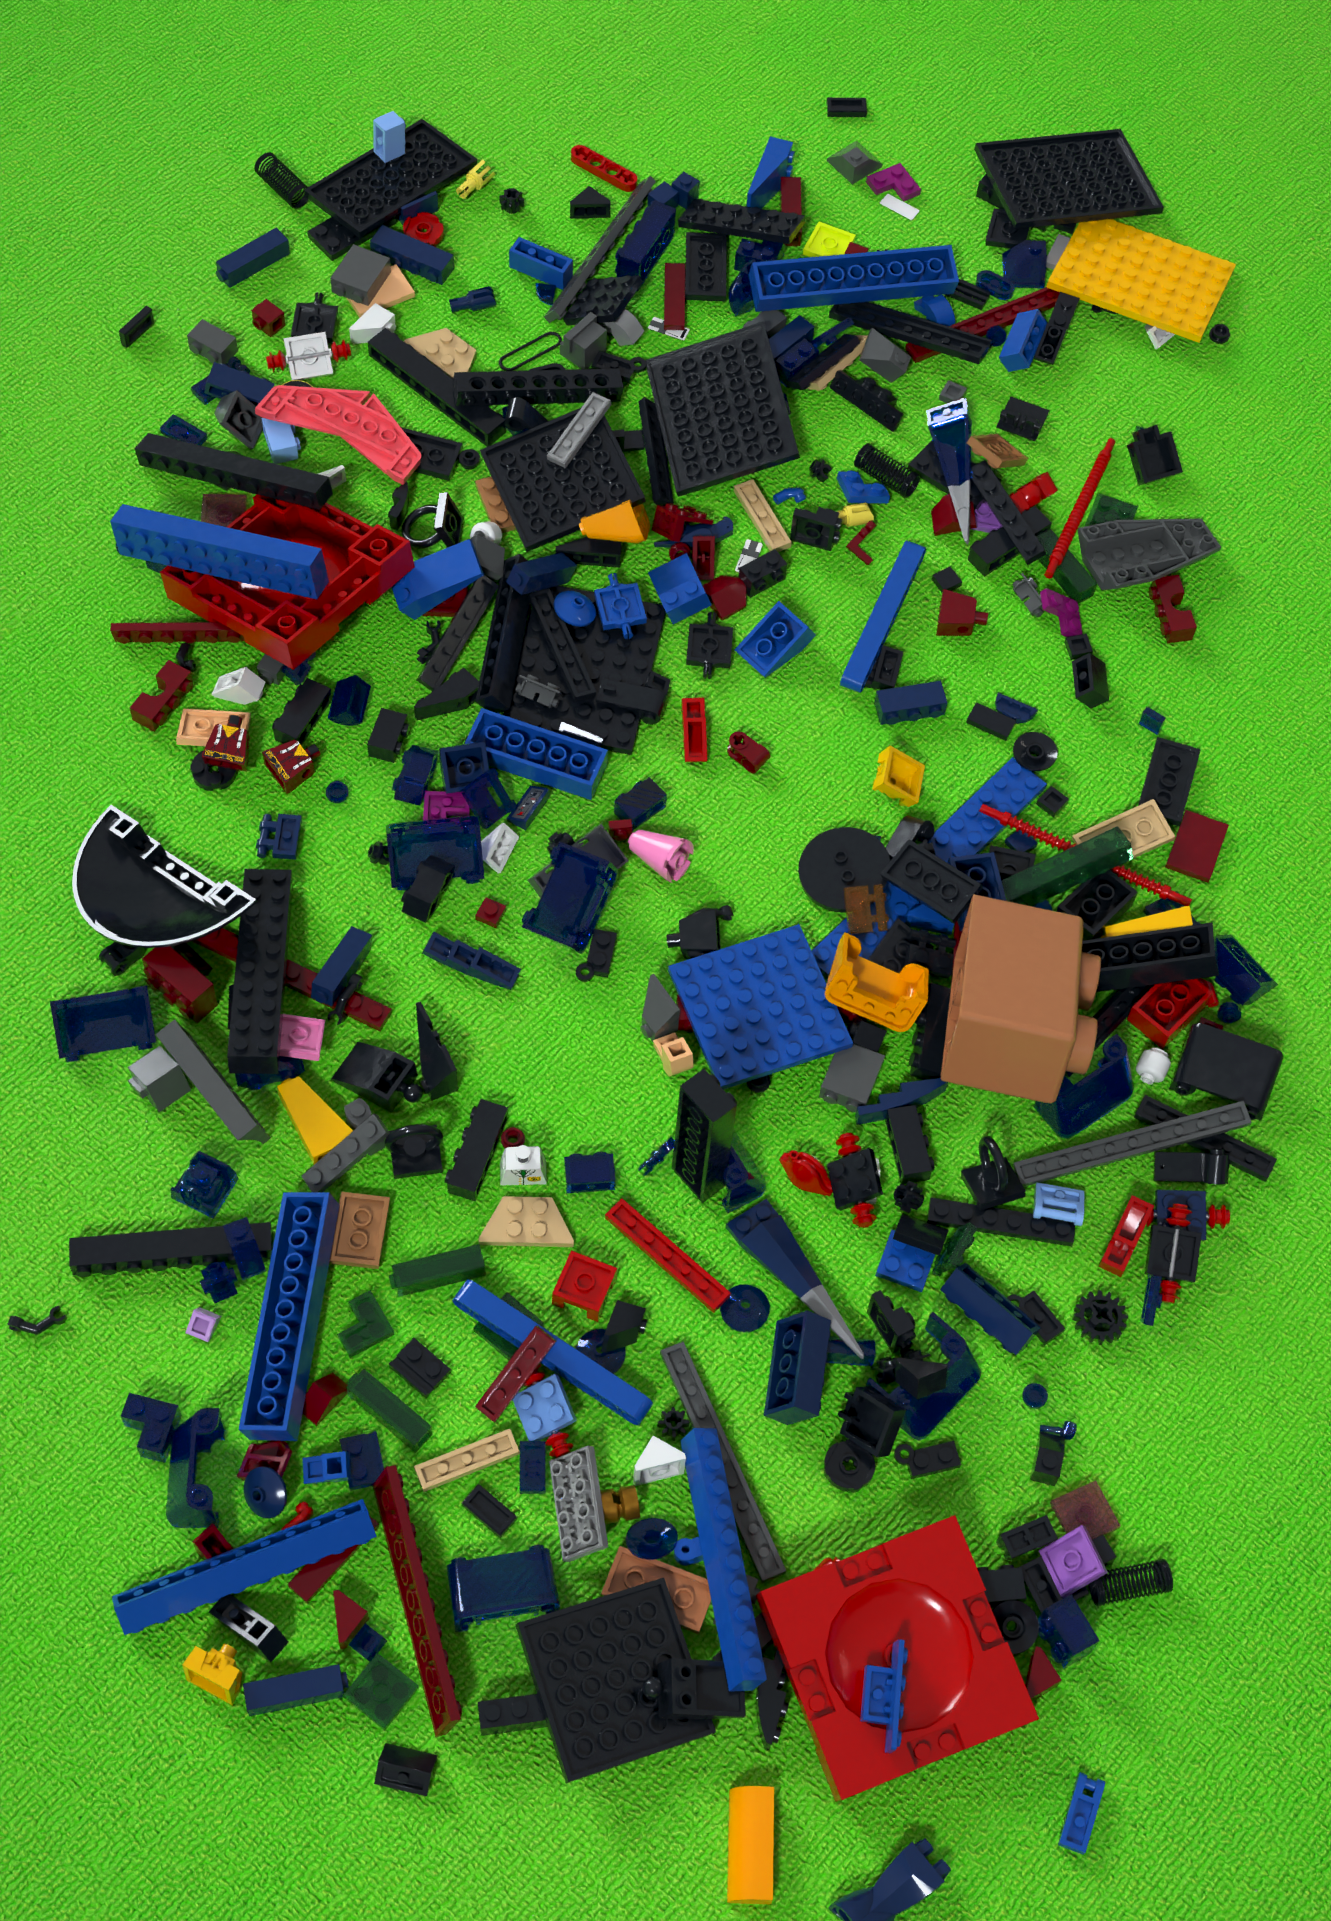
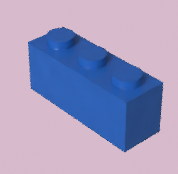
(540, 263)
(1023, 340)

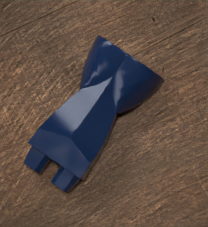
(899, 1888)

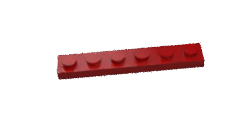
(667, 1255)

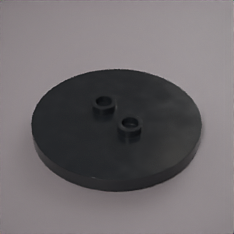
(841, 860)

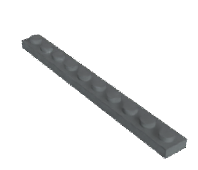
(597, 255)
(1132, 1143)
(745, 1510)

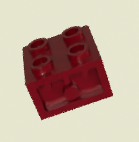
(670, 520)

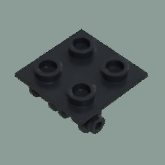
(1022, 418)
(887, 1367)

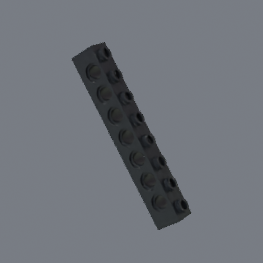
(536, 386)

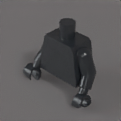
(700, 932)

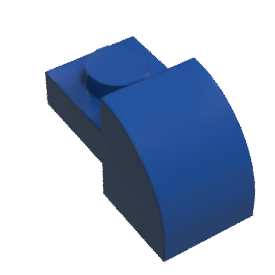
(936, 309)
(327, 1468)

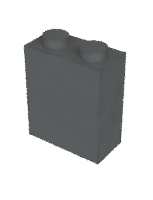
(360, 275)
(851, 1077)

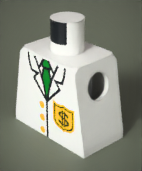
(523, 1166)

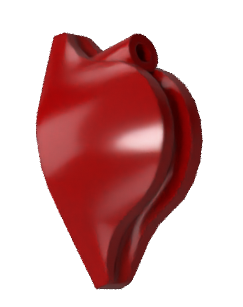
(806, 1172)

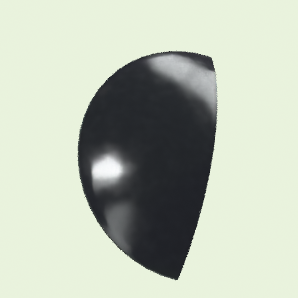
(145, 894)

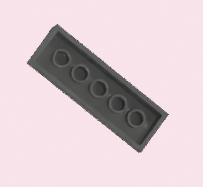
(211, 1083)

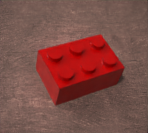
(1169, 1009)

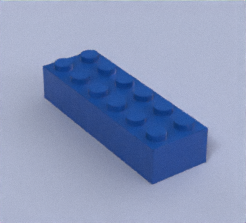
(539, 754)

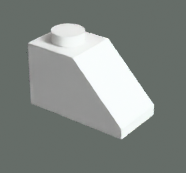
(371, 324)
(239, 687)

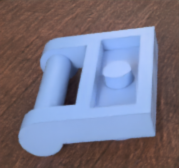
(1058, 1197)

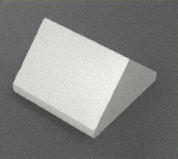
(658, 1462)

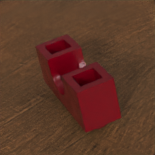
(1175, 624)
(153, 710)

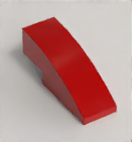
(694, 729)
(1126, 1236)

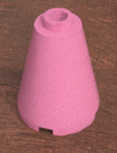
(662, 853)

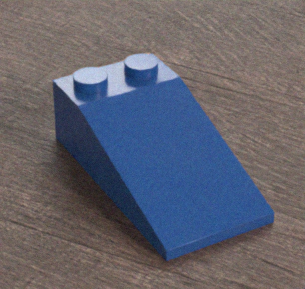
(773, 165)
(437, 579)

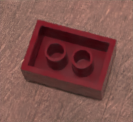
(179, 983)

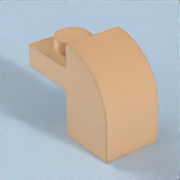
(674, 1054)

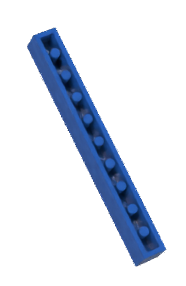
(723, 1560)
(243, 1567)

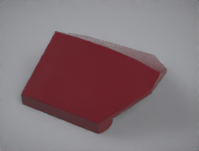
(945, 517)
(726, 595)
(268, 1454)

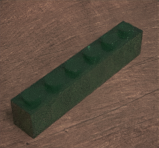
(1068, 868)

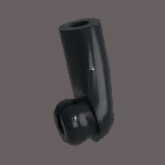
(182, 657)

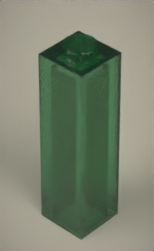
(1070, 574)
(437, 1270)
(389, 1410)

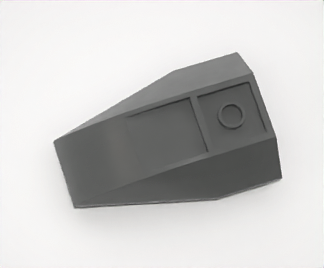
(1143, 550)

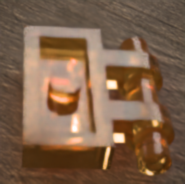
(858, 909)

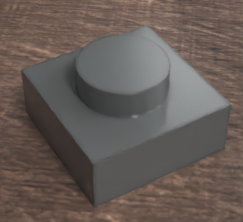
(952, 392)

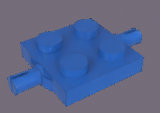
(620, 606)

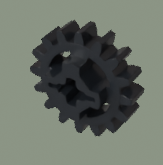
(1094, 1308)

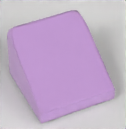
(203, 1324)

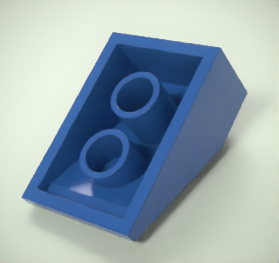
(679, 588)
(775, 640)

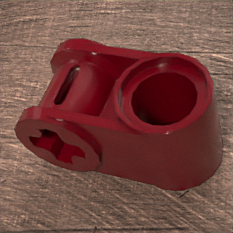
(749, 753)

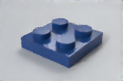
(905, 1264)

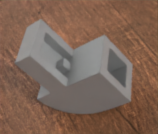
(625, 329)

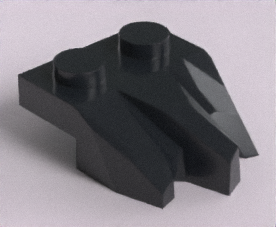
(1011, 861)

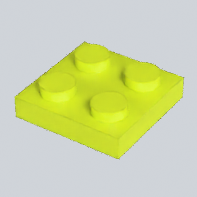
(827, 241)

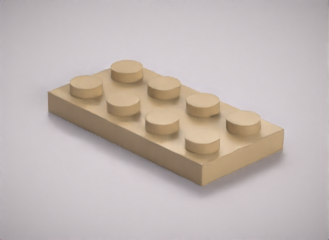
(1141, 825)

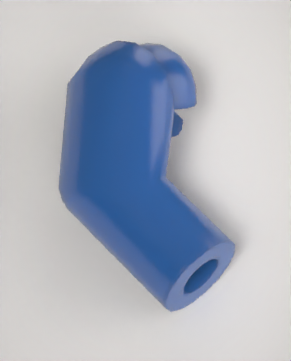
(788, 493)

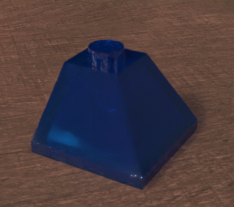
(1026, 264)

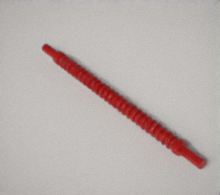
(1079, 508)
(1007, 819)

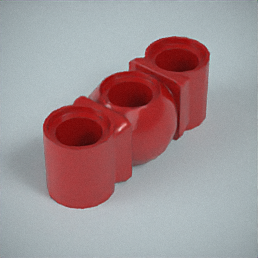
(1033, 492)

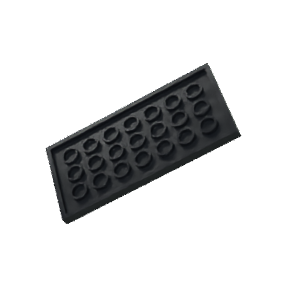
(372, 191)

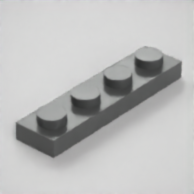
(346, 1154)

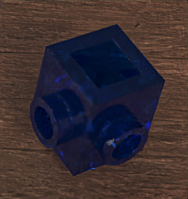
(219, 1281)

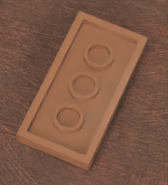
(687, 1591)

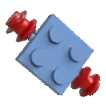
(545, 1411)

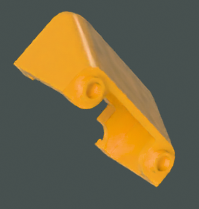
(618, 524)
(874, 990)

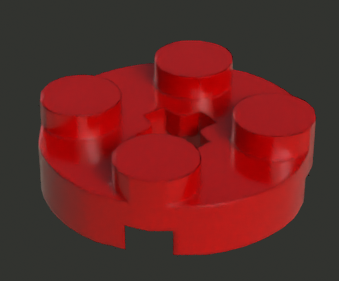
(426, 221)

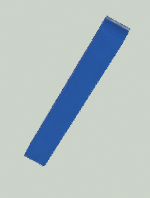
(882, 616)
(561, 1358)

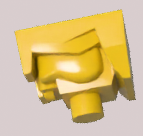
(899, 776)
(214, 1672)

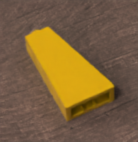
(1165, 920)
(312, 1118)

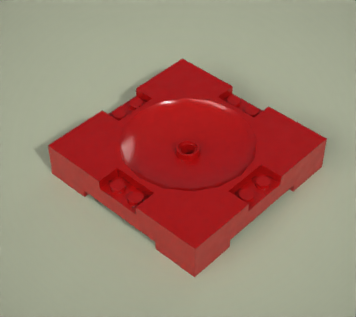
(286, 626)
(957, 1666)

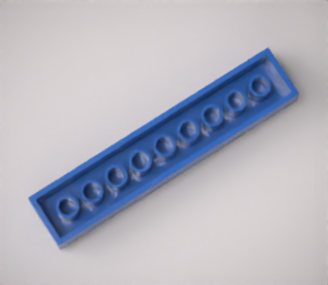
(853, 278)
(220, 551)
(289, 1317)

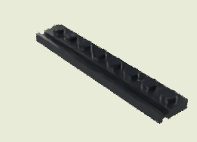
(914, 330)

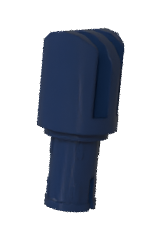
(475, 300)

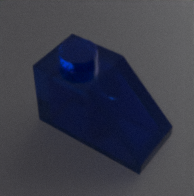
(244, 1248)

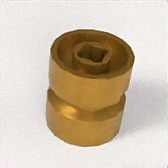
(620, 1504)

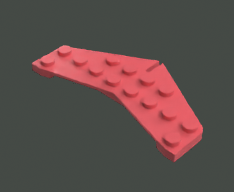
(345, 414)

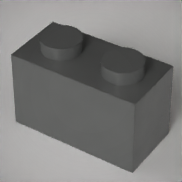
(212, 342)

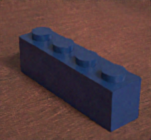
(413, 255)
(990, 1309)

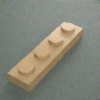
(821, 382)
(762, 516)
(466, 1460)

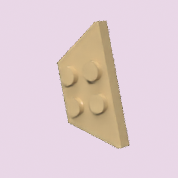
(444, 350)
(526, 1223)

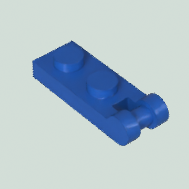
(1081, 1814)

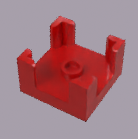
(584, 1284)

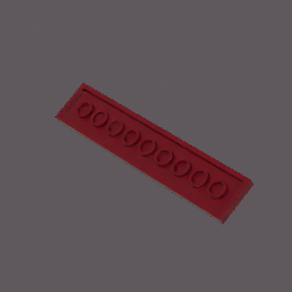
(416, 1602)

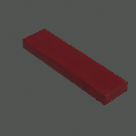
(674, 296)
(515, 1373)
(315, 1576)

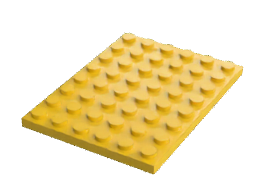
(1142, 277)

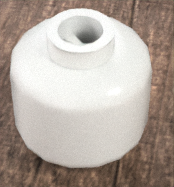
(487, 530)
(1153, 1065)

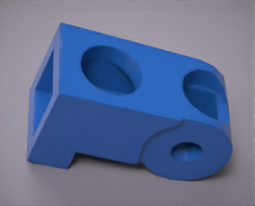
(688, 1551)

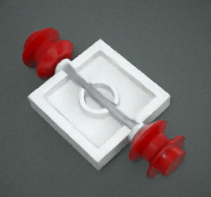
(308, 356)

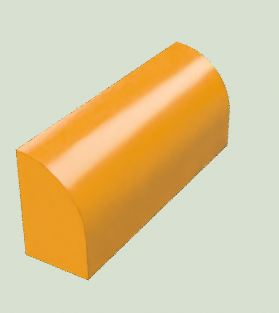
(750, 1845)

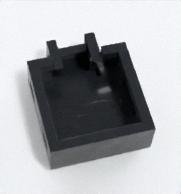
(1153, 455)
(871, 1420)

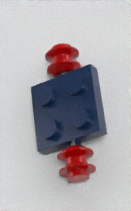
(1196, 1203)

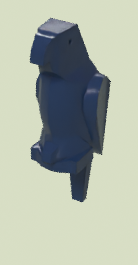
(720, 530)

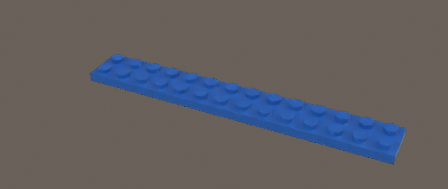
(961, 835)

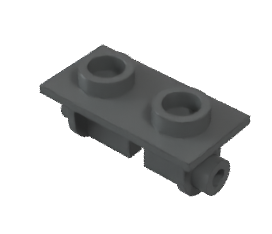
(1025, 589)
(531, 686)

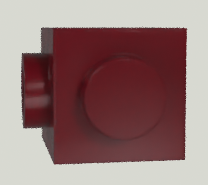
(268, 318)

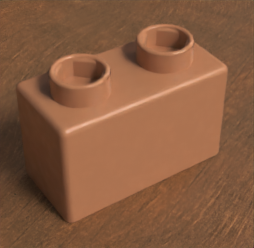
(1019, 1000)

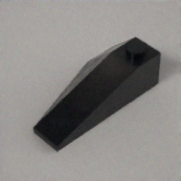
(437, 1067)

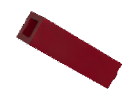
(791, 201)

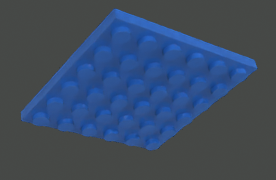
(759, 1007)

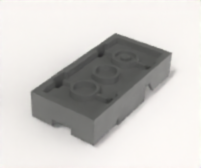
(598, 844)

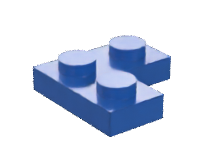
(858, 492)

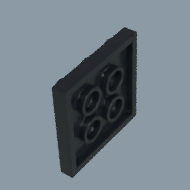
(603, 298)

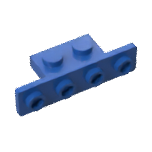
(882, 1695)

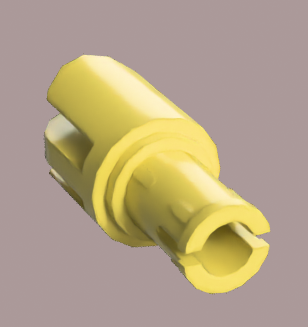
(474, 180)
(856, 514)

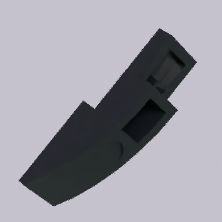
(1056, 329)
(770, 1701)

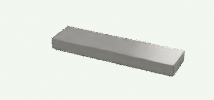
(579, 430)

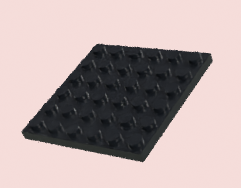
(551, 499)
(592, 1673)

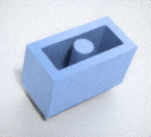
(389, 136)
(280, 441)

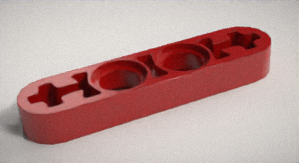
(584, 157)

